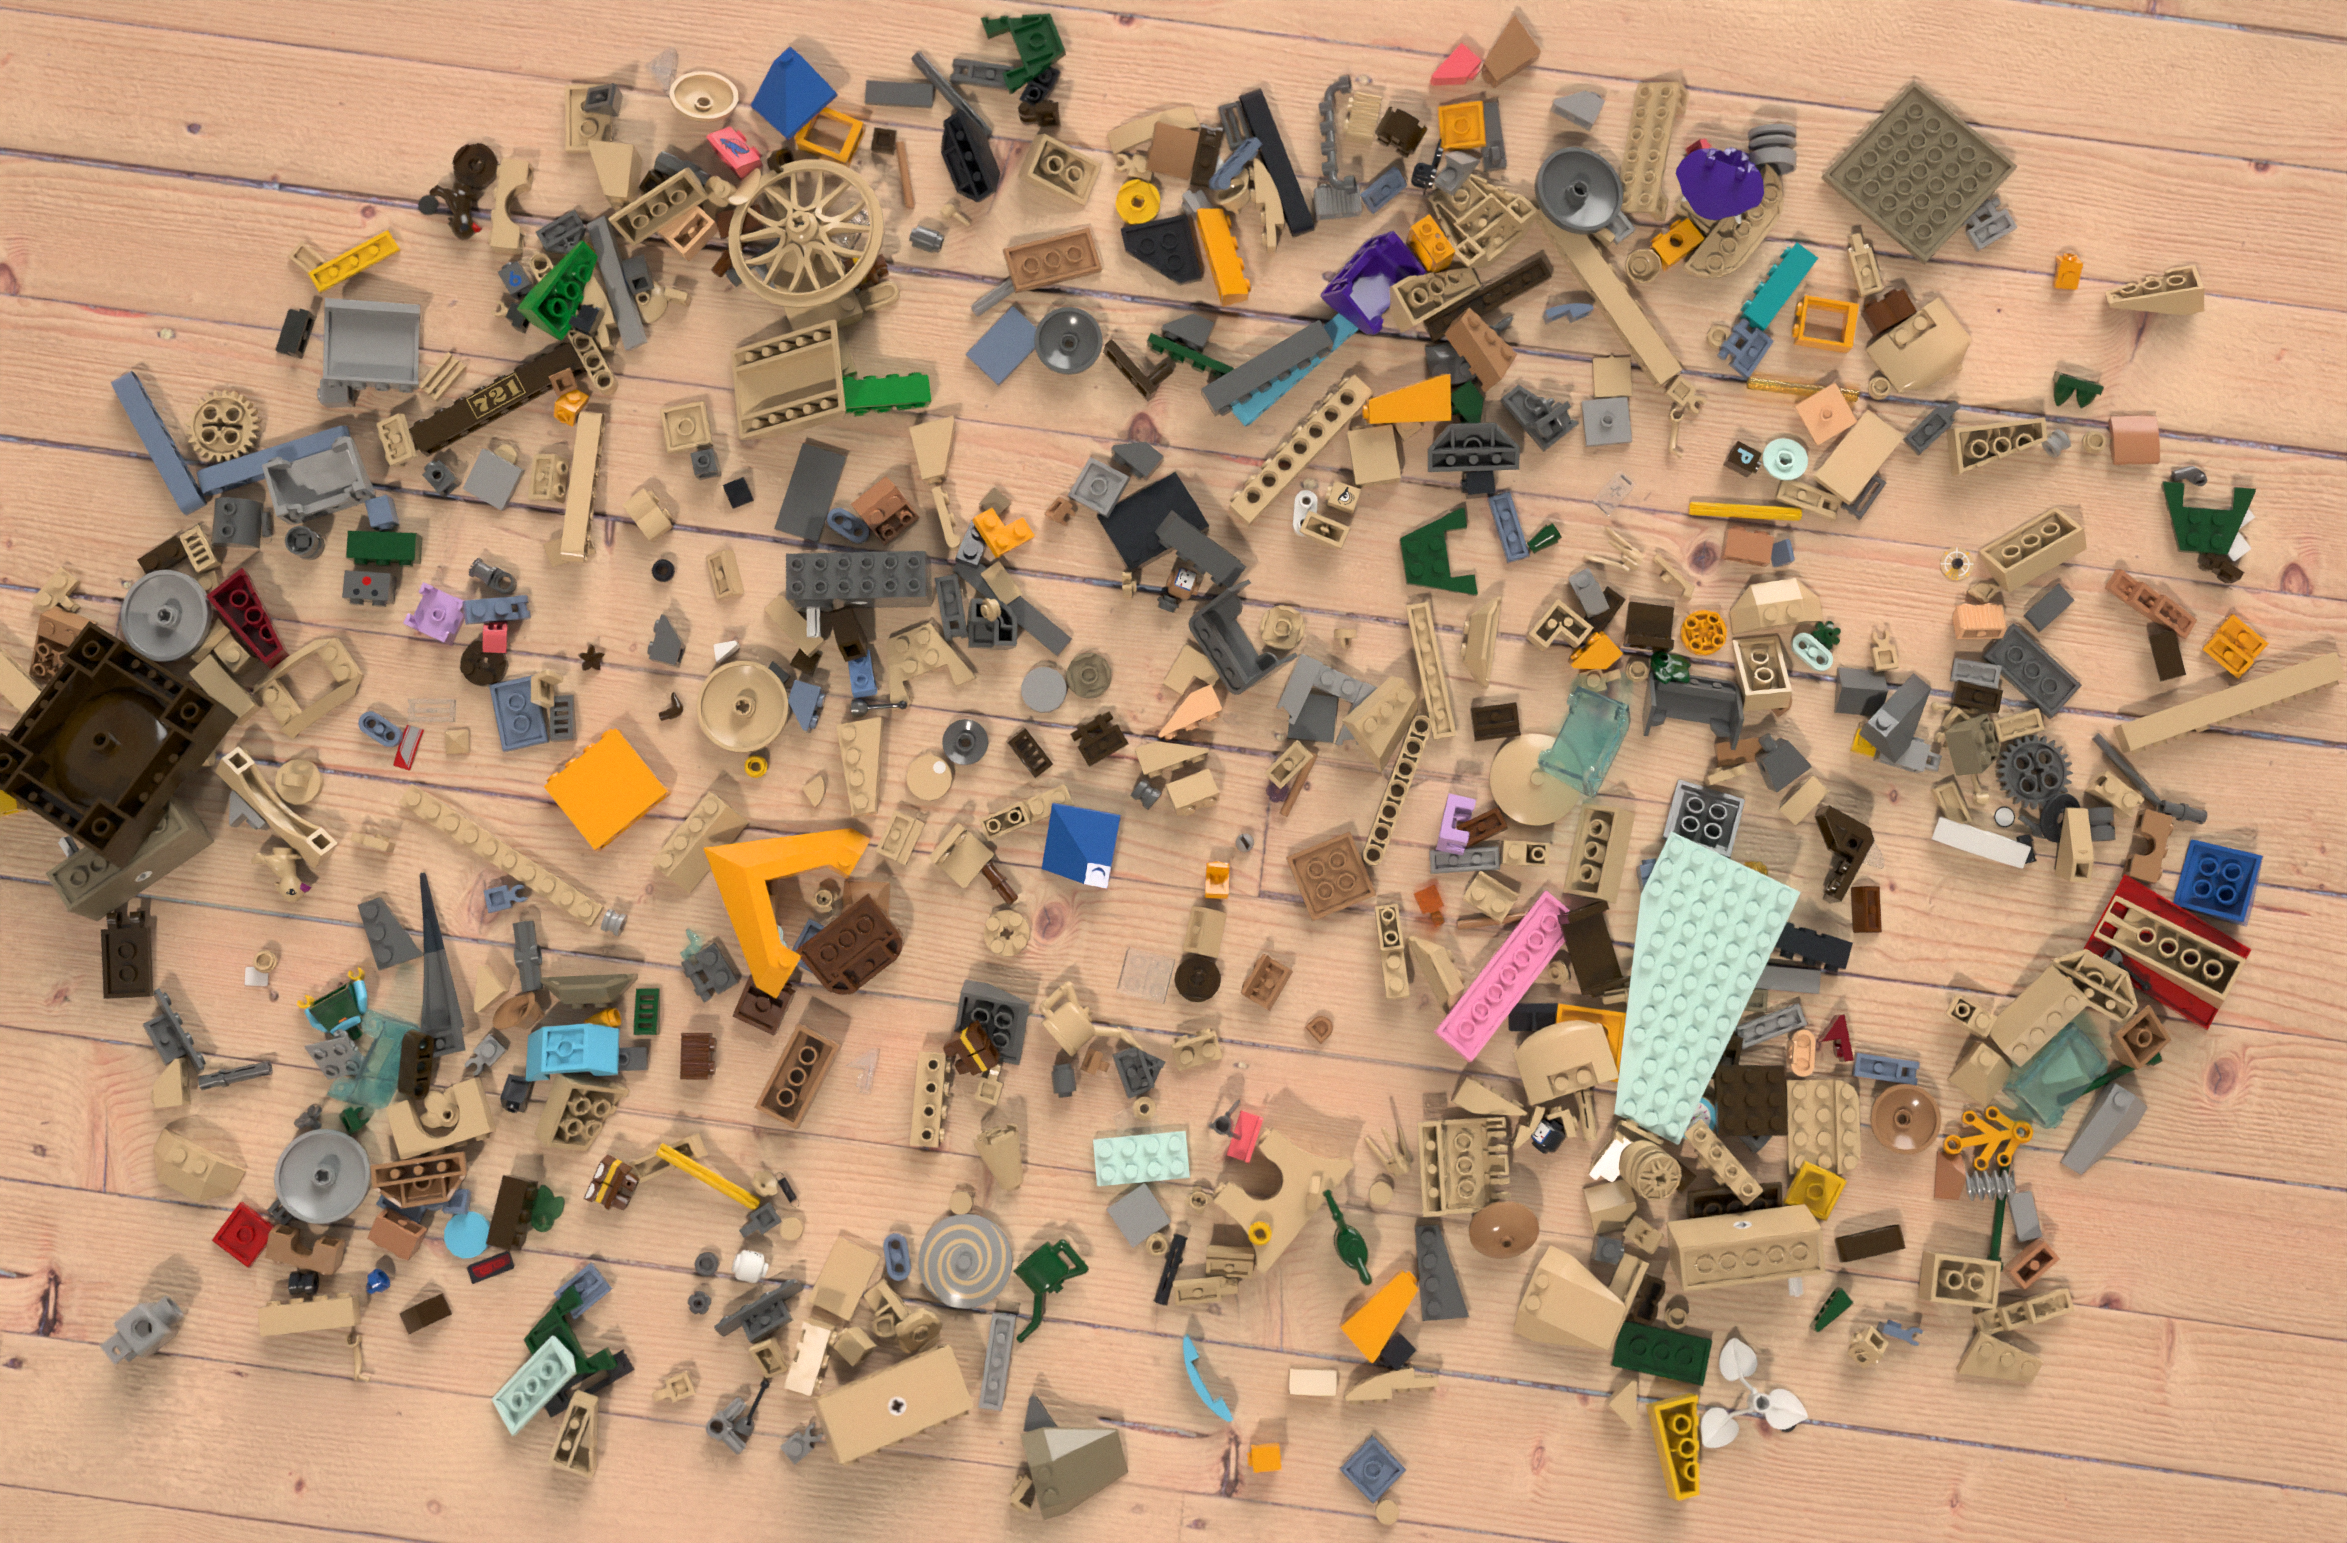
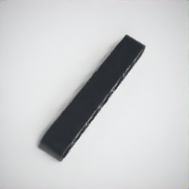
(1277, 162)

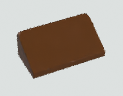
(1866, 909)

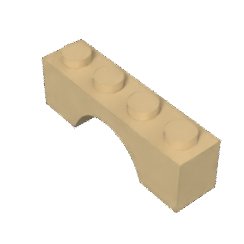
(514, 179)

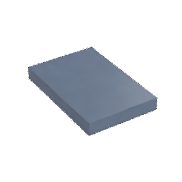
(1004, 346)
(517, 718)

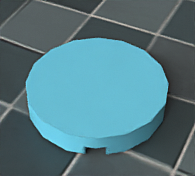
(467, 1234)

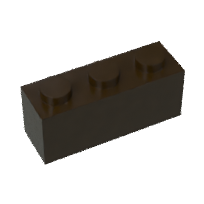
(512, 1212)

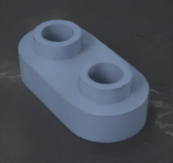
(849, 525)
(381, 729)
(897, 1256)

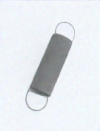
(266, 524)

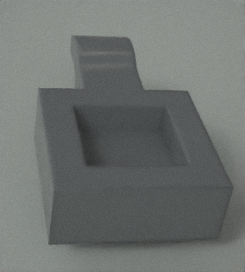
(763, 1220)

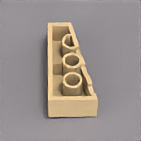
(1985, 443)
(861, 759)

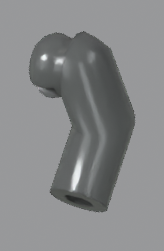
(2191, 474)

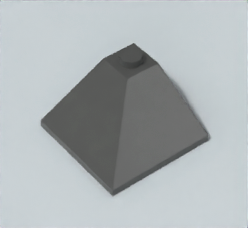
(1704, 817)
(999, 1014)

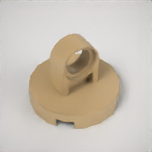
(299, 782)

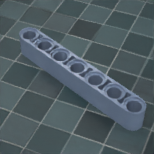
(159, 443)
(249, 467)

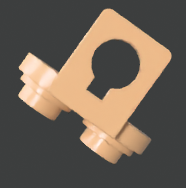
(1801, 1053)

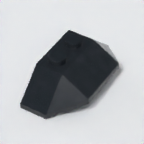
(969, 157)

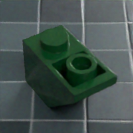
(1467, 403)

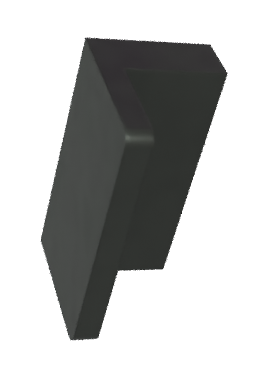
(295, 333)

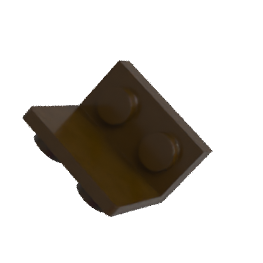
(1649, 627)

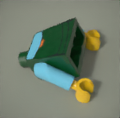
(339, 1008)

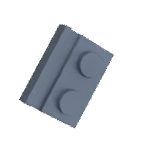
(590, 1286)

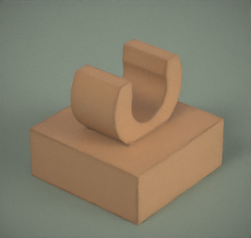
(1058, 510)
(1094, 1061)

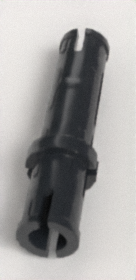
(1178, 1242)

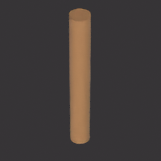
(904, 173)
(1297, 786)
(1487, 921)

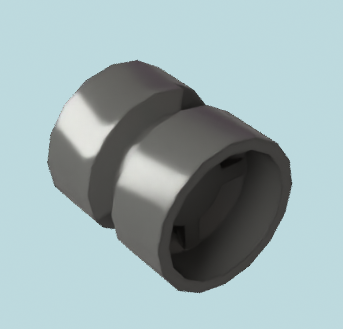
(304, 543)
(2100, 824)

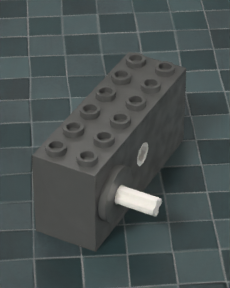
(856, 579)

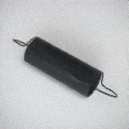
(786, 1188)

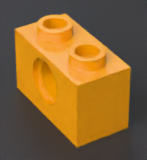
(1685, 234)

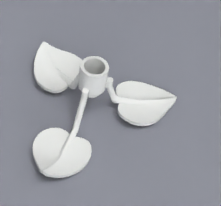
(1780, 1407)

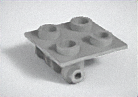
(336, 1056)

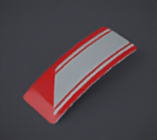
(408, 747)

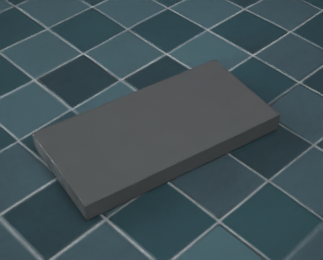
(810, 493)
(2032, 671)

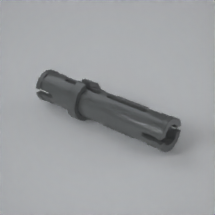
(226, 1077)

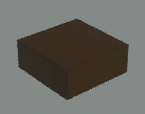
(884, 140)

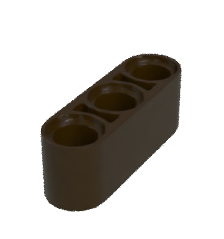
(415, 1064)
(1869, 1243)

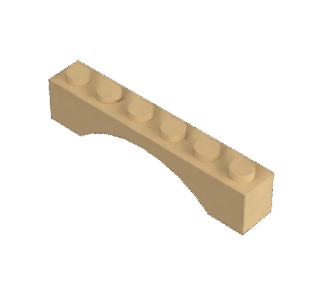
(245, 779)

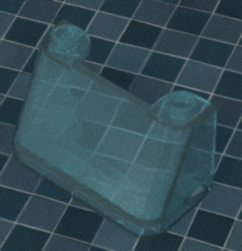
(1587, 741)
(380, 1069)
(2058, 1077)

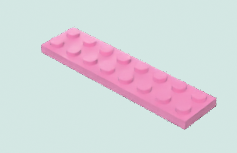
(1504, 979)

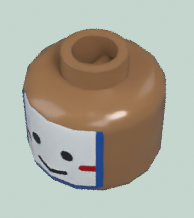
(1182, 583)

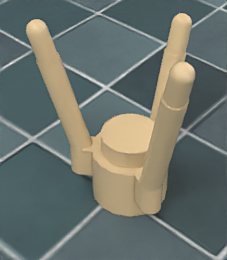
(1631, 557)
(1398, 1163)

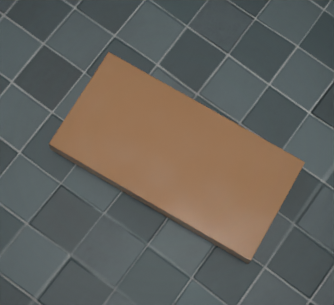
(1052, 260)

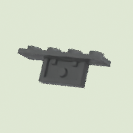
(169, 1036)
(763, 1315)

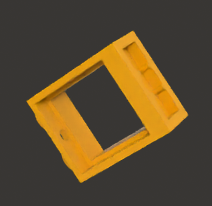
(850, 146)
(1432, 252)
(1850, 313)

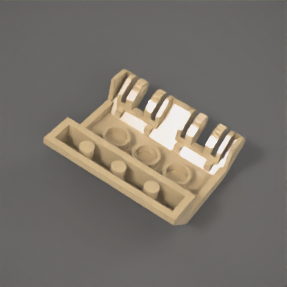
(1461, 1165)

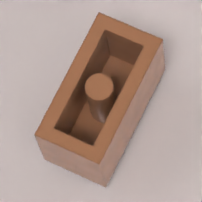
(1747, 546)
(397, 1233)
(2030, 1264)

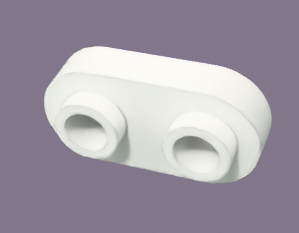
(1301, 510)

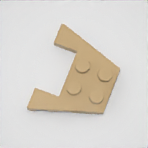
(917, 654)

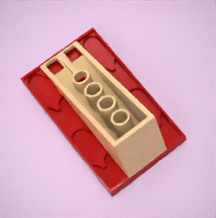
(2171, 949)

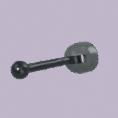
(860, 707)
(2116, 958)
(746, 1424)

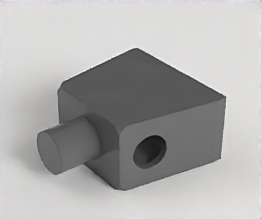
(1779, 762)

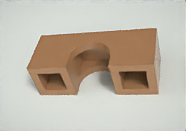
(2155, 829)
(286, 1247)

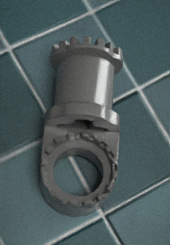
(491, 576)

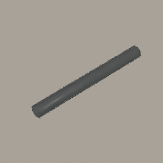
(2126, 769)

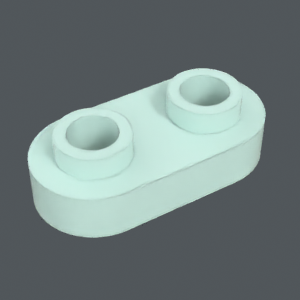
(1811, 652)

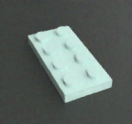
(1141, 1158)

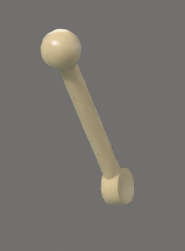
(1936, 706)

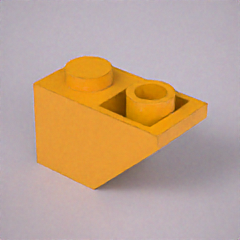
(1597, 654)

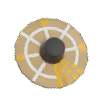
(1956, 563)

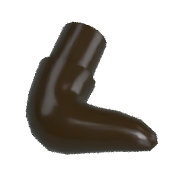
(673, 712)

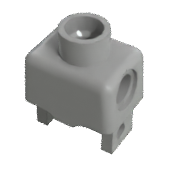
(135, 1331)

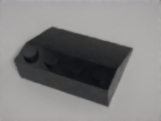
(1136, 519)

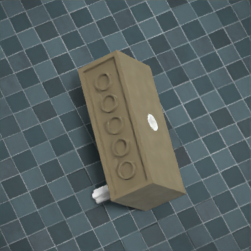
(98, 887)

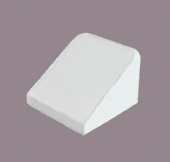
(725, 650)

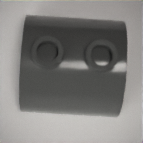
(236, 523)

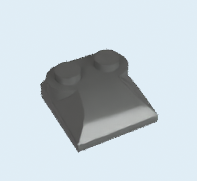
(1445, 360)

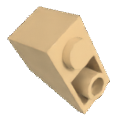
(1524, 854)
(1970, 1017)

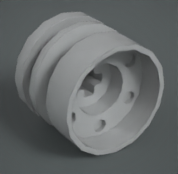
(1773, 146)

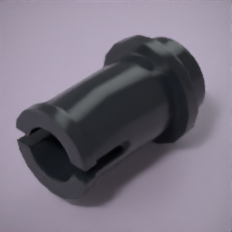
(2027, 840)

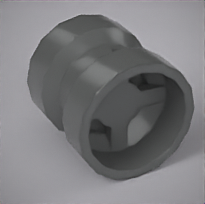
(1146, 794)

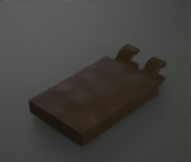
(126, 957)

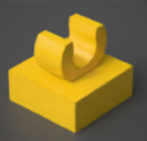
(1862, 746)

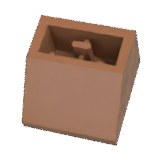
(885, 510)

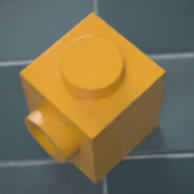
(1264, 1457)

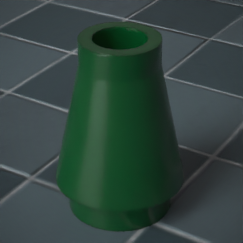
(1544, 538)

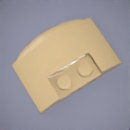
(1921, 348)
(1564, 1060)

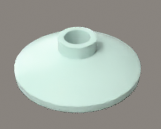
(1786, 451)

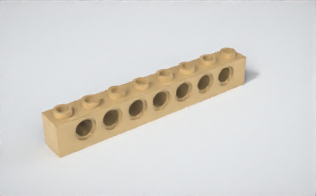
(1249, 512)

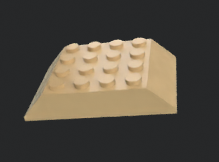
(788, 382)

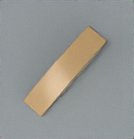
(2024, 1311)

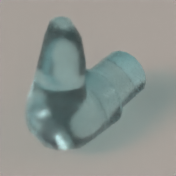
(694, 947)

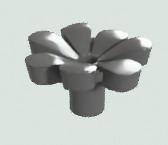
(309, 1118)

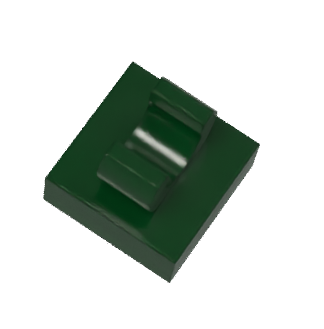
(351, 1121)

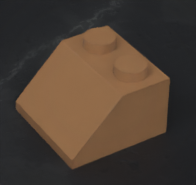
(2140, 1039)

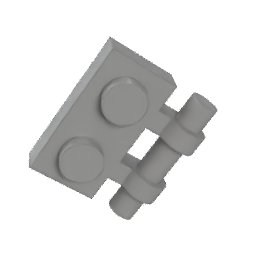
(1993, 228)

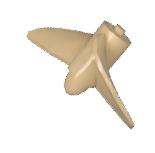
(722, 193)

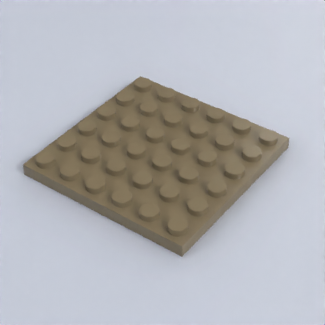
(1919, 172)

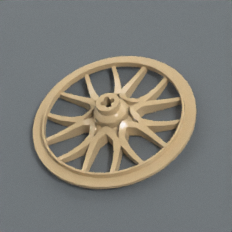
(808, 238)

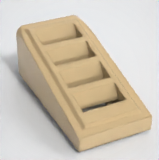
(207, 565)

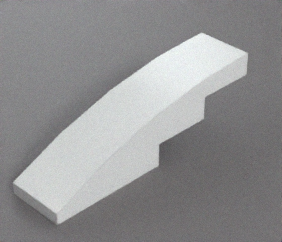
(1981, 842)

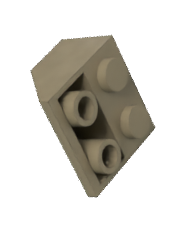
(1972, 745)

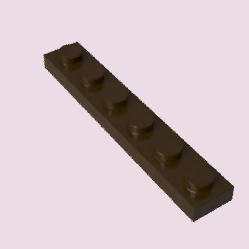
(1490, 297)

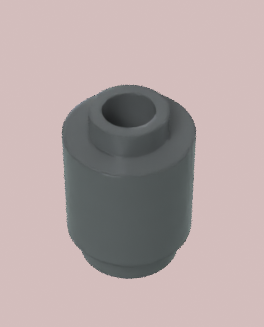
(926, 239)
(1063, 1080)

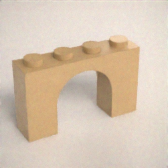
(474, 1122)

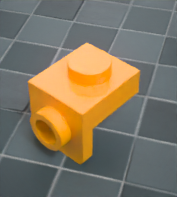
(2067, 271)
(569, 406)
(1217, 880)

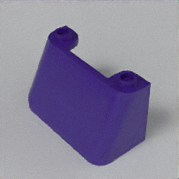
(1364, 283)

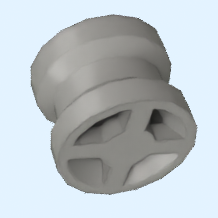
(2056, 443)
(614, 922)

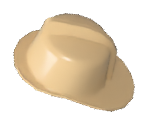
(1236, 195)

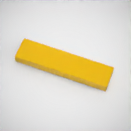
(353, 261)

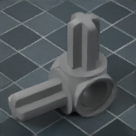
(727, 1416)

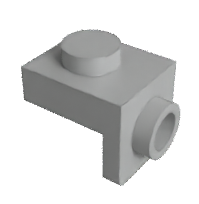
(1195, 201)

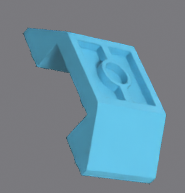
(572, 1050)

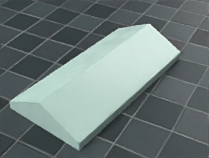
(534, 1384)

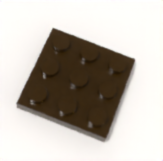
(1750, 1100)

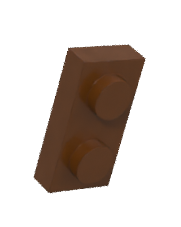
(1483, 826)

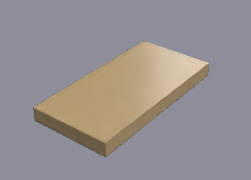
(1858, 457)

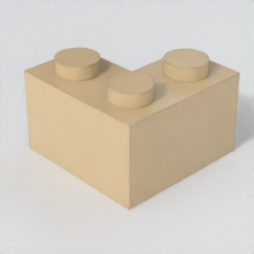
(1562, 622)

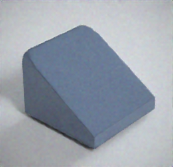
(1782, 553)

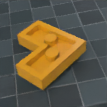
(999, 537)

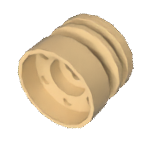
(1649, 1170)

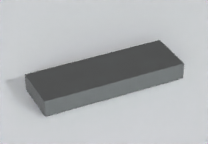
(899, 94)

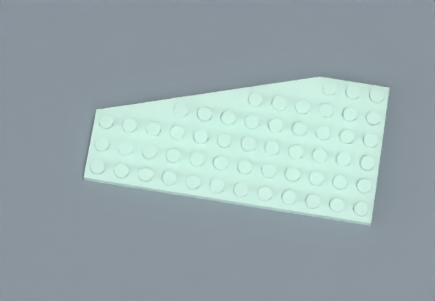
(1695, 963)

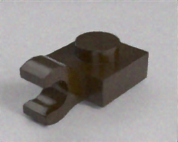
(2225, 571)

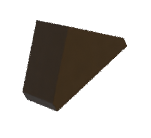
(425, 1313)

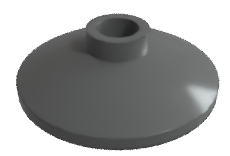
(957, 733)

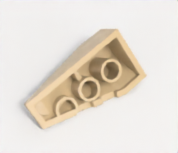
(1425, 295)

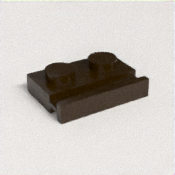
(1495, 722)

